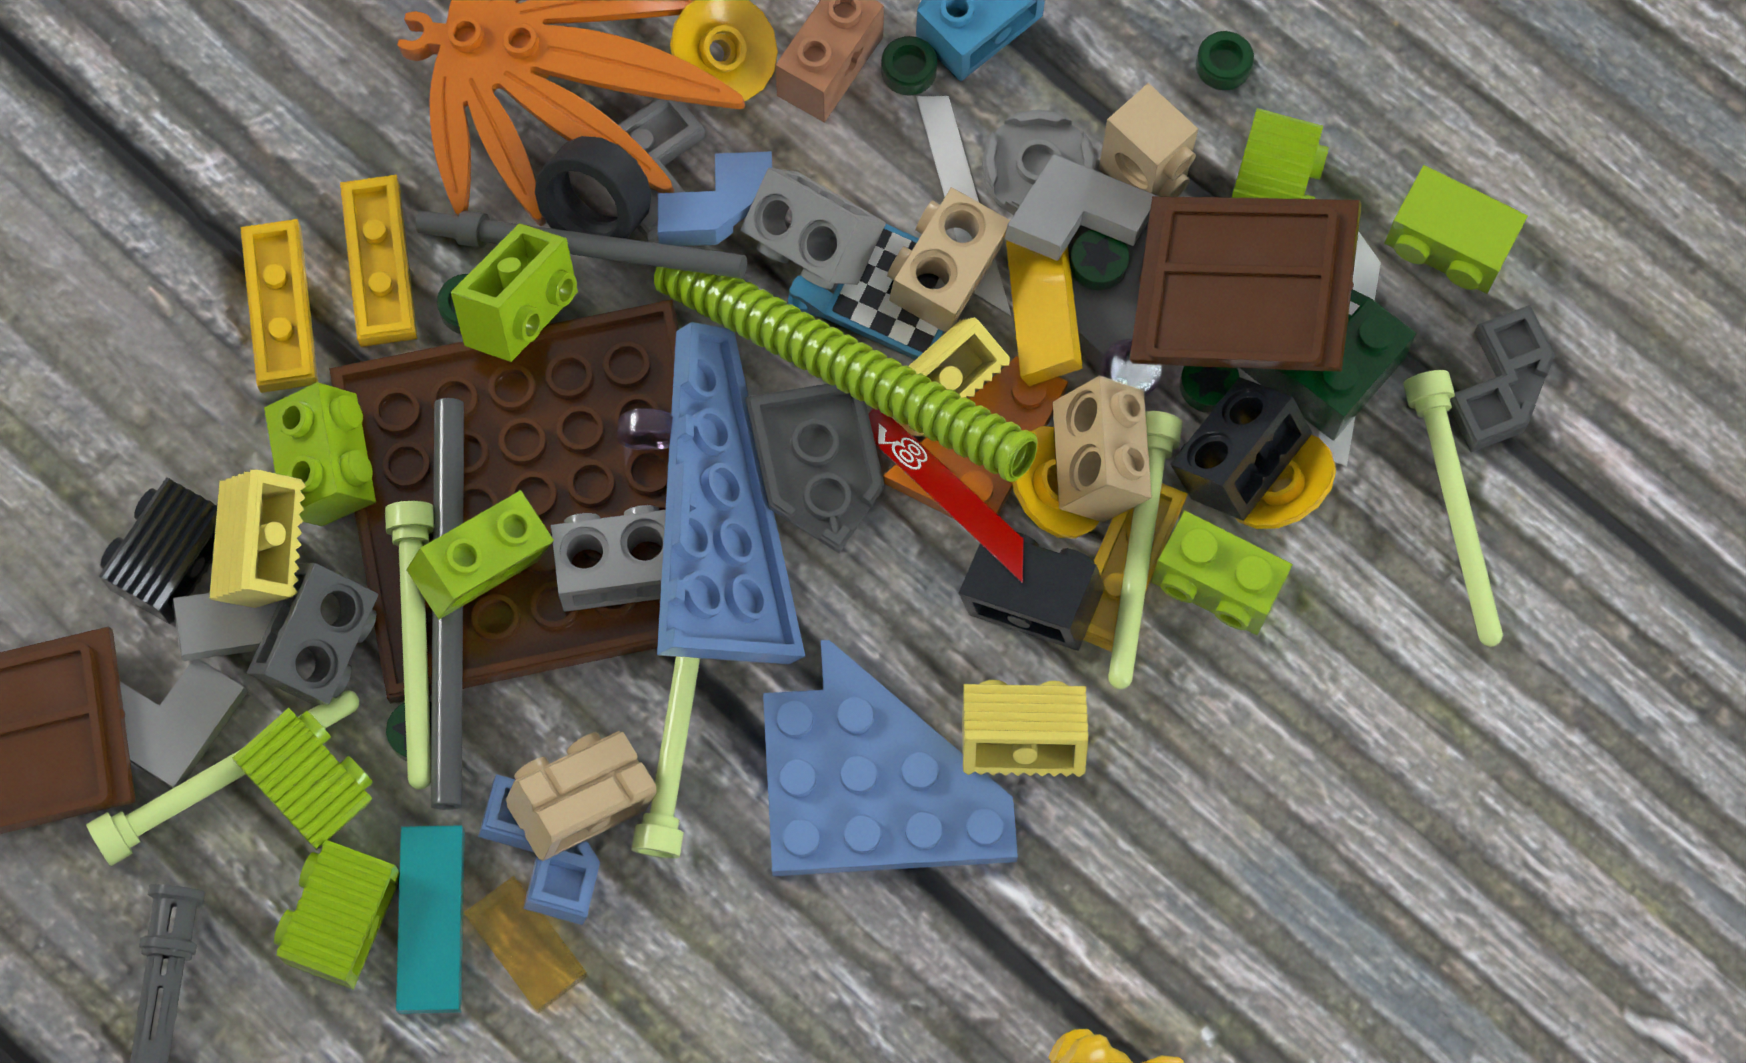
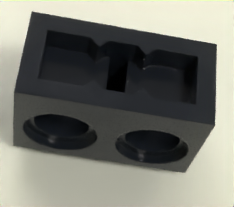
(1241, 448)

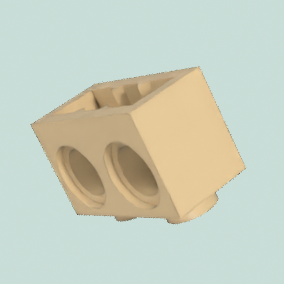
(956, 263)
(1101, 449)

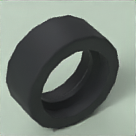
(612, 169)

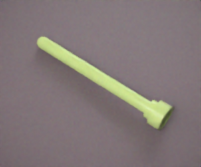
(1431, 397)
(1162, 437)
(410, 529)
(659, 829)
(120, 832)

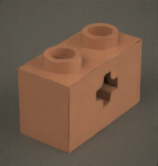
(828, 54)

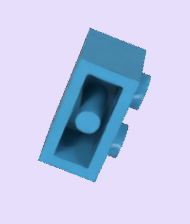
(973, 30)

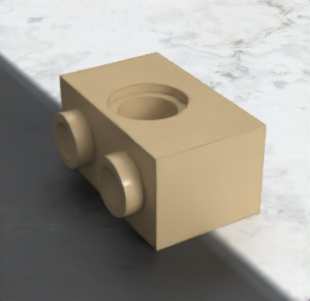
(1149, 144)

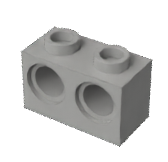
(815, 218)
(618, 575)

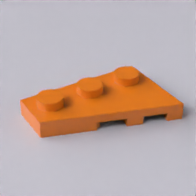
(1009, 398)

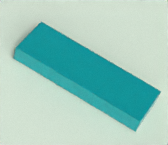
(430, 920)

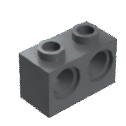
(300, 625)

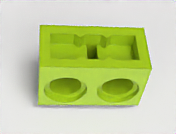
(479, 554)

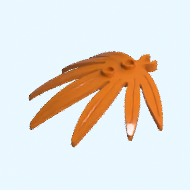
(514, 49)

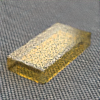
(526, 945)

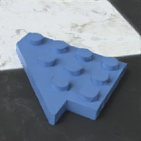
(872, 783)

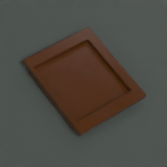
(1246, 283)
(62, 731)

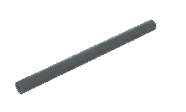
(448, 631)

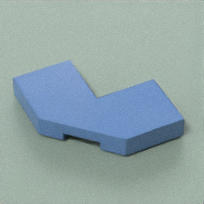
(710, 215)
(558, 885)

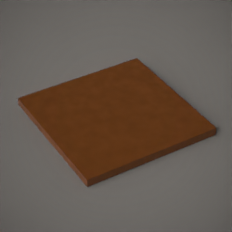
(531, 428)

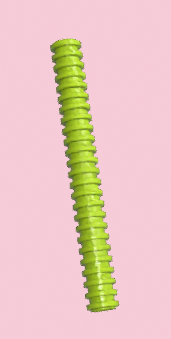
(855, 369)

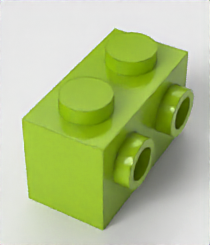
(515, 292)
(322, 442)
(1220, 573)

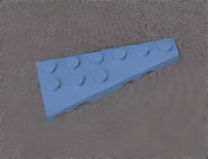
(722, 546)

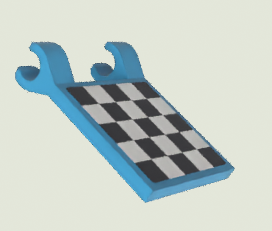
(867, 306)

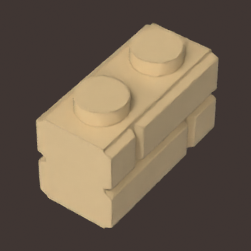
(580, 793)

